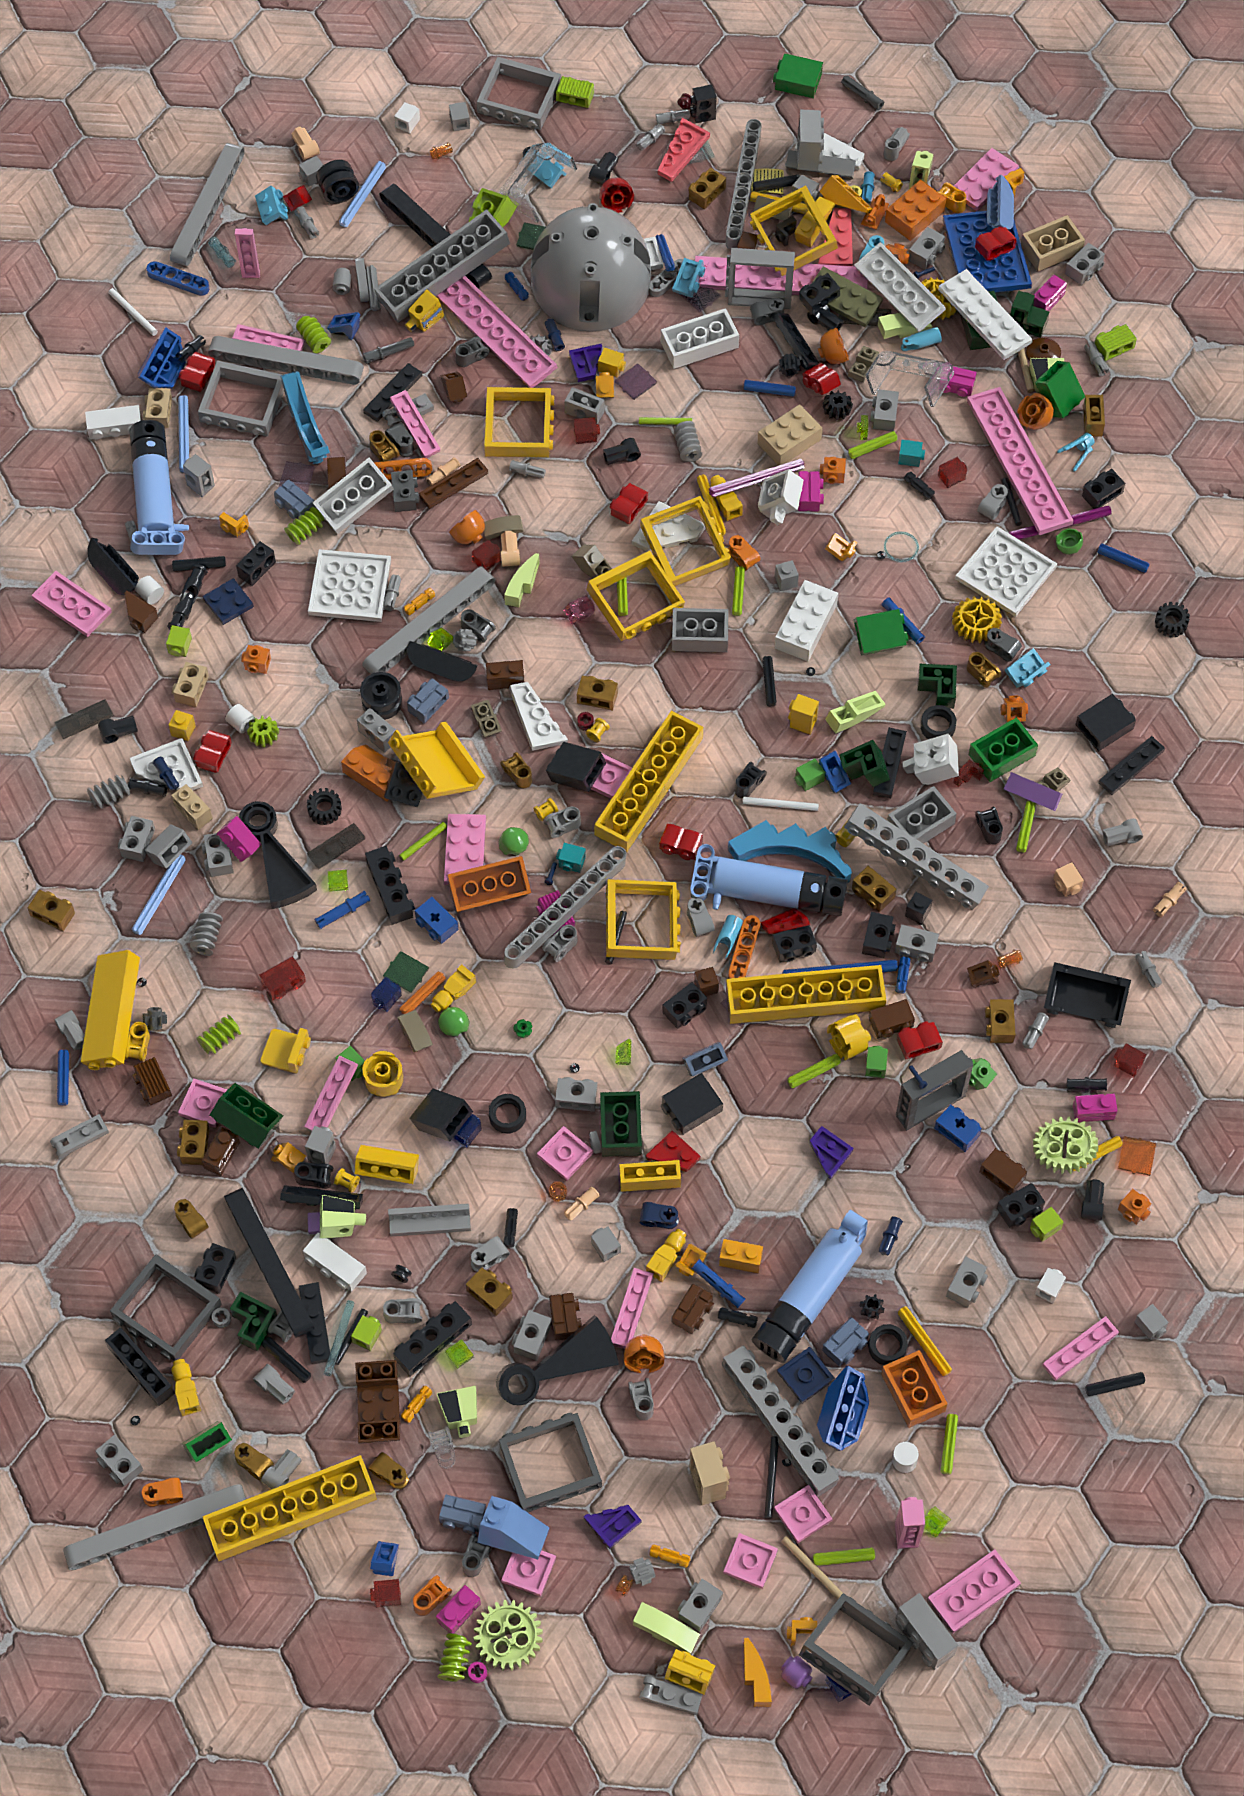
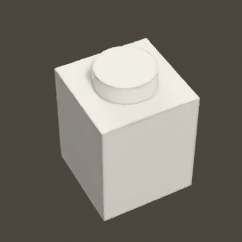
(407, 117)
(1050, 1285)

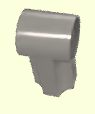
(895, 143)
(1127, 831)
(69, 1026)
(270, 1380)
(282, 1470)

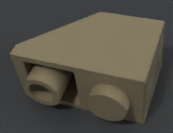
(591, 561)

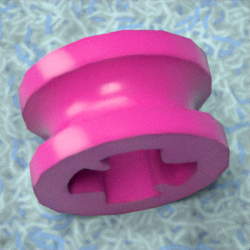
(482, 1668)

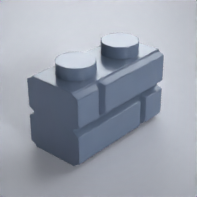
(293, 499)
(427, 700)
(705, 1059)
(845, 1342)
(462, 1514)

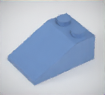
(512, 1529)

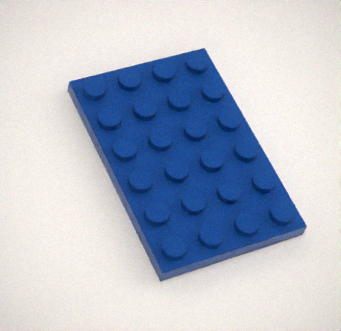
(1001, 274)

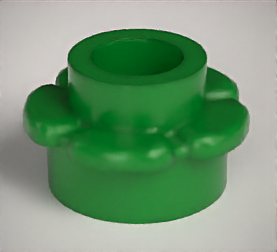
(520, 1032)

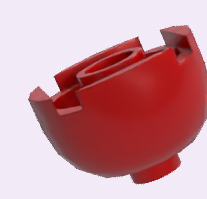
(616, 194)

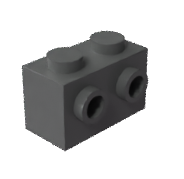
(404, 493)

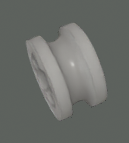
(224, 1323)

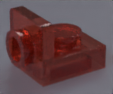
(967, 771)

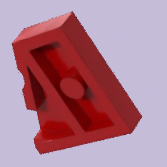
(785, 921)
(674, 1148)

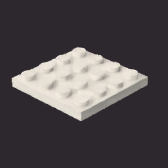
(1006, 571)
(349, 585)

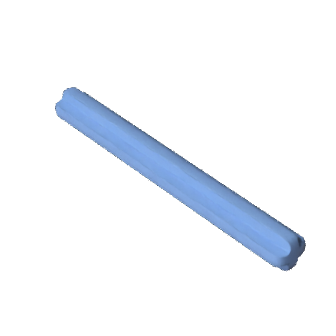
(362, 194)
(183, 419)
(158, 895)

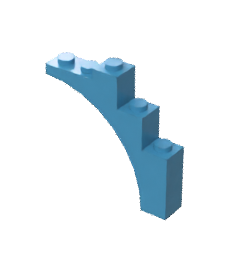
(305, 423)
(765, 840)

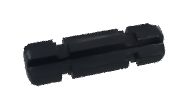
(919, 485)
(510, 1227)
(737, 1317)

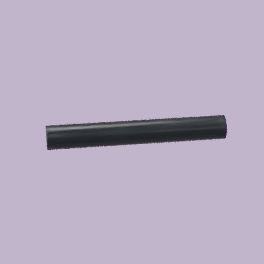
(1012, 504)
(619, 927)
(348, 1340)

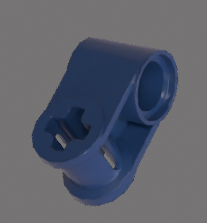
(656, 1215)

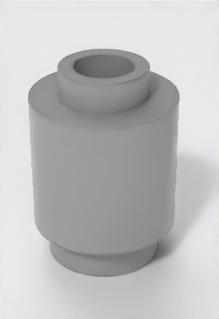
(341, 281)

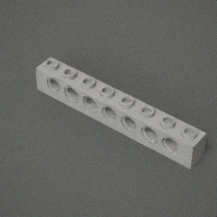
(925, 855)
(756, 1398)

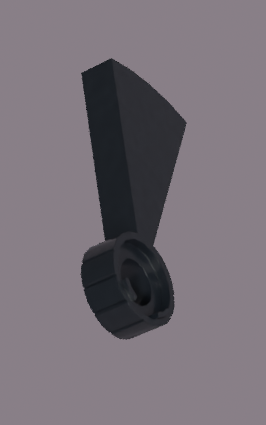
(285, 877)
(583, 1351)

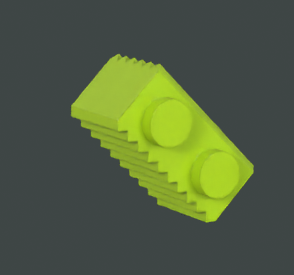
(575, 92)
(1115, 342)

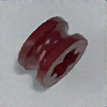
(684, 101)
(585, 715)

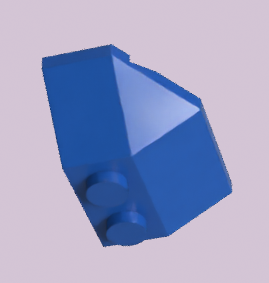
(161, 365)
(844, 1409)

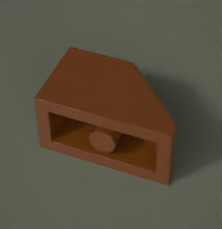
(454, 386)
(140, 612)

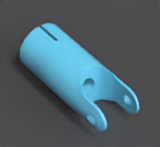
(922, 339)
(729, 932)

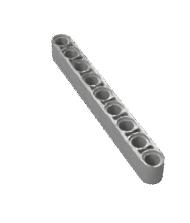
(743, 183)
(207, 204)
(285, 360)
(430, 620)
(562, 914)
(149, 1528)

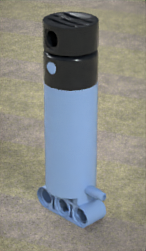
(153, 492)
(766, 884)
(811, 1288)

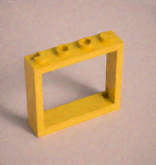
(784, 203)
(518, 449)
(710, 524)
(623, 571)
(645, 888)

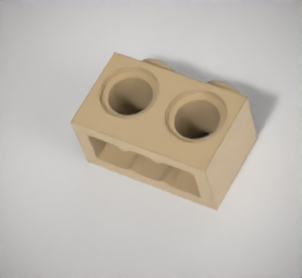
(160, 408)
(194, 685)
(192, 807)

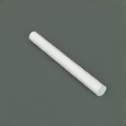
(133, 312)
(780, 803)

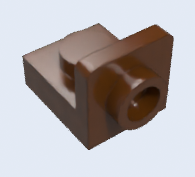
(983, 973)

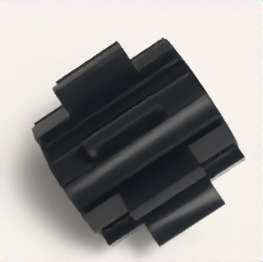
(789, 365)
(874, 1302)

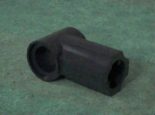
(602, 171)
(825, 318)
(627, 450)
(112, 730)
(1092, 1205)

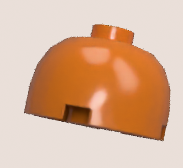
(832, 347)
(1035, 411)
(469, 529)
(644, 1353)

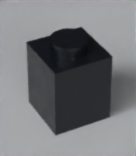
(918, 908)

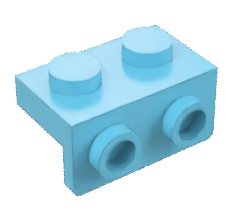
(549, 172)
(271, 205)
(688, 277)
(1026, 668)

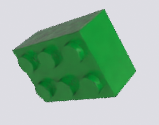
(1003, 749)

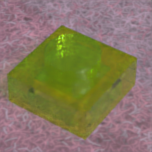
(862, 427)
(338, 880)
(459, 1354)

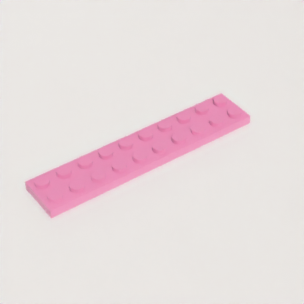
(766, 277)
(497, 332)
(1020, 461)

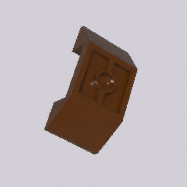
(378, 1401)

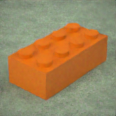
(488, 883)

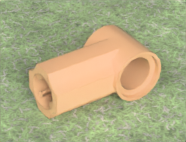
(306, 146)
(509, 553)

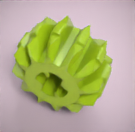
(263, 731)

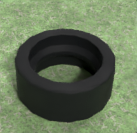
(941, 711)
(507, 1127)
(892, 1330)

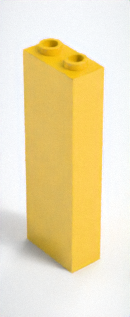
(110, 1010)

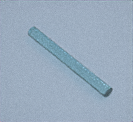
(339, 1338)

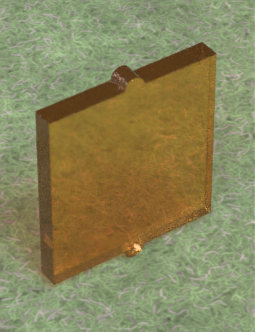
(1137, 1155)

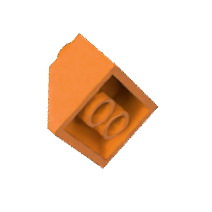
(367, 769)

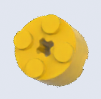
(848, 1037)
(384, 1084)

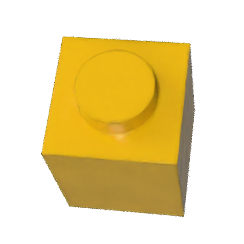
(611, 362)
(182, 725)

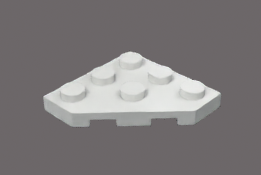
(672, 531)
(176, 757)

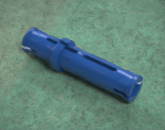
(908, 626)
(343, 909)
(718, 1283)

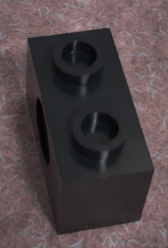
(875, 945)

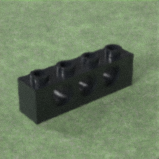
(396, 911)
(429, 1349)
(139, 1366)

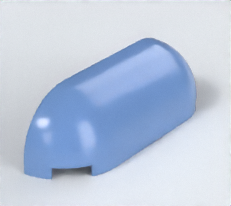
(1000, 204)

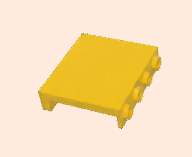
(437, 761)

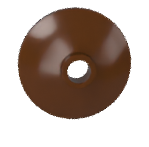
(1037, 347)

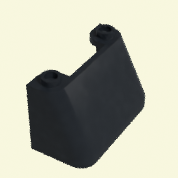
(1087, 994)

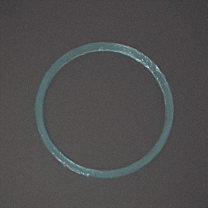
(901, 560)

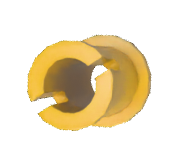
(893, 183)

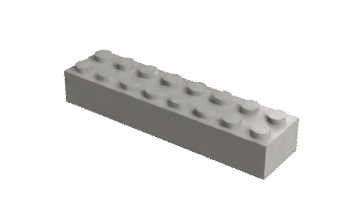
(443, 264)

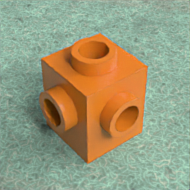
(899, 249)
(833, 470)
(256, 659)
(1020, 710)
(1135, 1207)

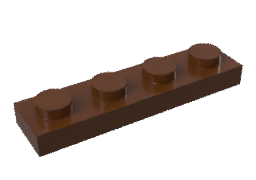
(453, 483)

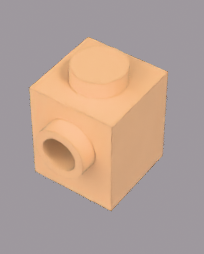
(1068, 880)

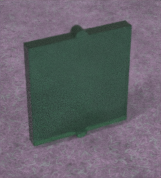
(529, 235)
(406, 971)

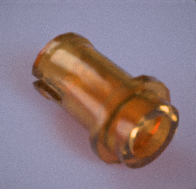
(437, 152)
(1010, 958)

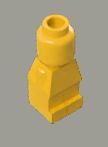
(728, 502)
(455, 987)
(666, 1255)
(185, 1388)

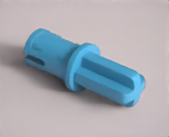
(867, 186)

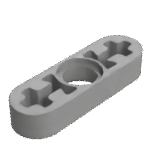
(362, 281)
(665, 284)

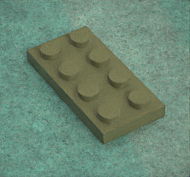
(854, 300)

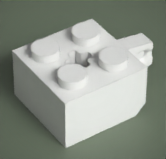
(780, 495)
(934, 760)

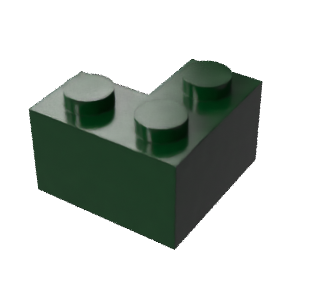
(1030, 318)
(940, 680)
(865, 761)
(256, 1320)

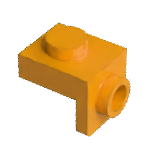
(1015, 179)
(605, 385)
(233, 526)
(840, 547)
(287, 1155)
(689, 1259)
(803, 1626)

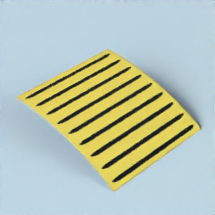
(764, 174)

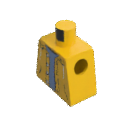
(424, 312)

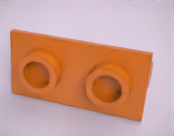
(873, 218)

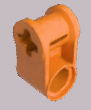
(742, 552)
(165, 1492)
(434, 1593)

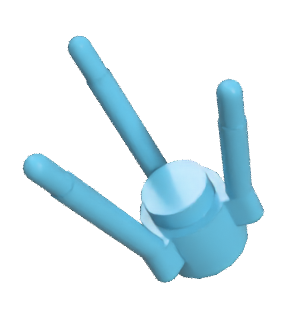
(1082, 443)

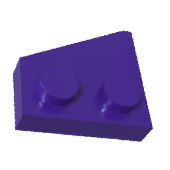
(585, 361)
(830, 1150)
(613, 1524)

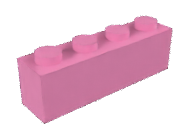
(910, 1523)

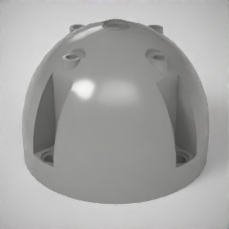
(590, 268)

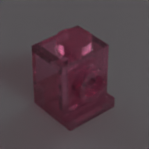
(573, 609)

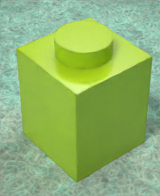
(178, 641)
(1046, 1224)
(366, 1332)

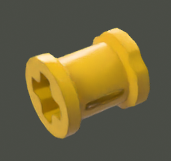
(597, 730)
(545, 809)
(341, 1175)

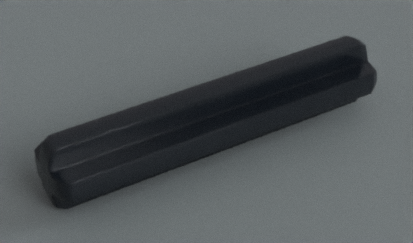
(775, 183)
(207, 562)
(769, 681)
(286, 1359)
(1115, 1384)

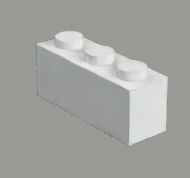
(111, 421)
(334, 1262)

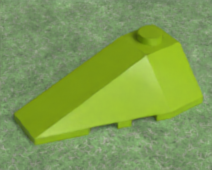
(497, 204)

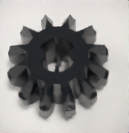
(837, 405)

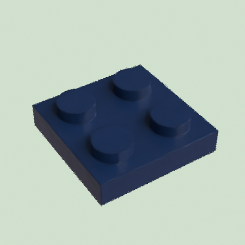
(228, 601)
(805, 1375)

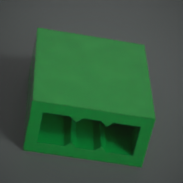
(798, 75)
(1061, 388)
(880, 632)
(206, 1441)

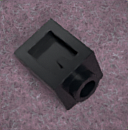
(785, 229)

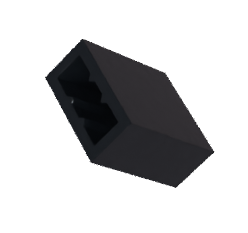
(1105, 722)
(576, 766)
(691, 1104)
(441, 1114)

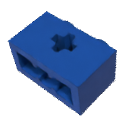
(436, 920)
(962, 1136)

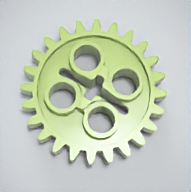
(1080, 1146)
(515, 1653)

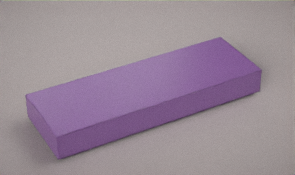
(1033, 791)

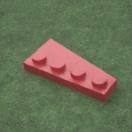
(685, 145)
(842, 230)

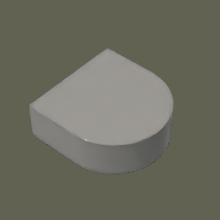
(594, 1142)

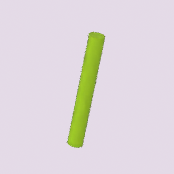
(662, 421)
(424, 840)

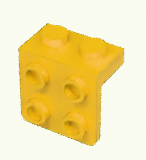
(286, 1049)

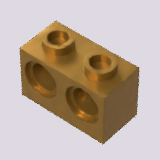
(707, 188)
(877, 885)
(198, 1142)

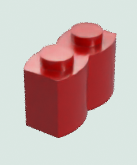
(995, 243)
(197, 371)
(821, 379)
(629, 503)
(212, 751)
(680, 841)
(919, 1040)

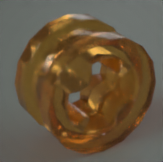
(552, 1188)
(624, 1585)

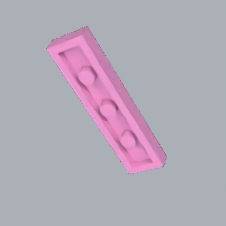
(247, 253)
(269, 338)
(415, 424)
(332, 1093)
(631, 1307)
(1080, 1348)

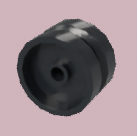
(337, 181)
(381, 694)

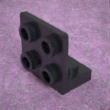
(401, 785)

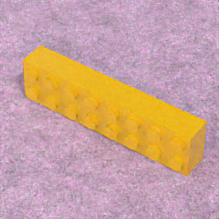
(648, 781)
(805, 994)
(289, 1508)

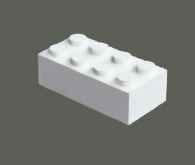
(699, 338)
(353, 495)
(806, 620)

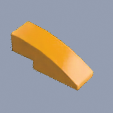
(756, 1675)

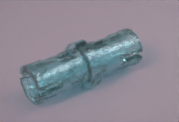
(222, 252)

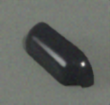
(112, 567)
(440, 662)

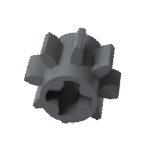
(154, 1018)

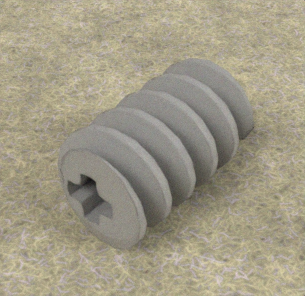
(687, 441)
(108, 791)
(205, 933)

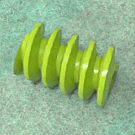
(313, 334)
(304, 524)
(218, 1034)
(454, 1658)

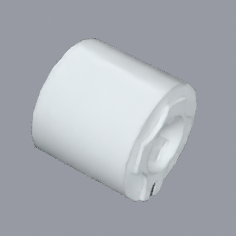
(149, 590)
(239, 718)
(905, 1457)

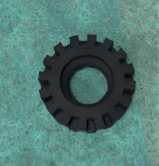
(1172, 610)
(324, 796)

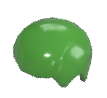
(1069, 541)
(513, 841)
(453, 1021)

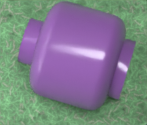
(796, 1672)

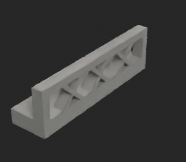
(829, 165)
(429, 1219)

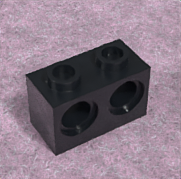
(703, 103)
(822, 296)
(1104, 491)
(256, 563)
(792, 939)
(681, 1002)
(1018, 1202)
(219, 1268)

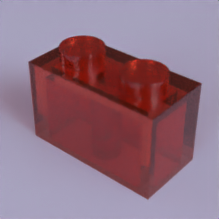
(282, 978)

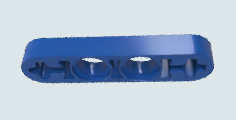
(179, 276)

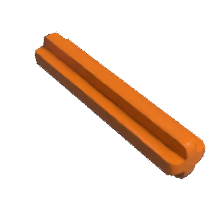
(416, 999)

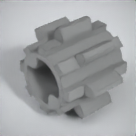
(464, 640)
(642, 1571)

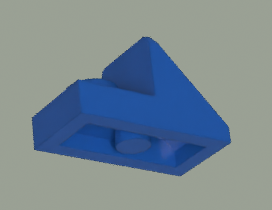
(345, 323)
(834, 771)
(384, 1558)

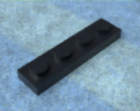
(795, 340)
(402, 381)
(892, 754)
(1131, 765)
(313, 1196)
(317, 1338)

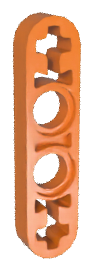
(398, 464)
(745, 950)

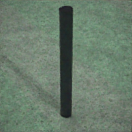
(771, 1480)

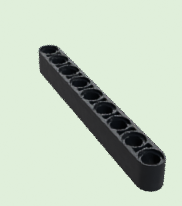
(425, 226)
(269, 1263)

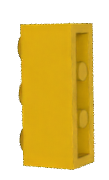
(386, 1164)
(650, 1175)

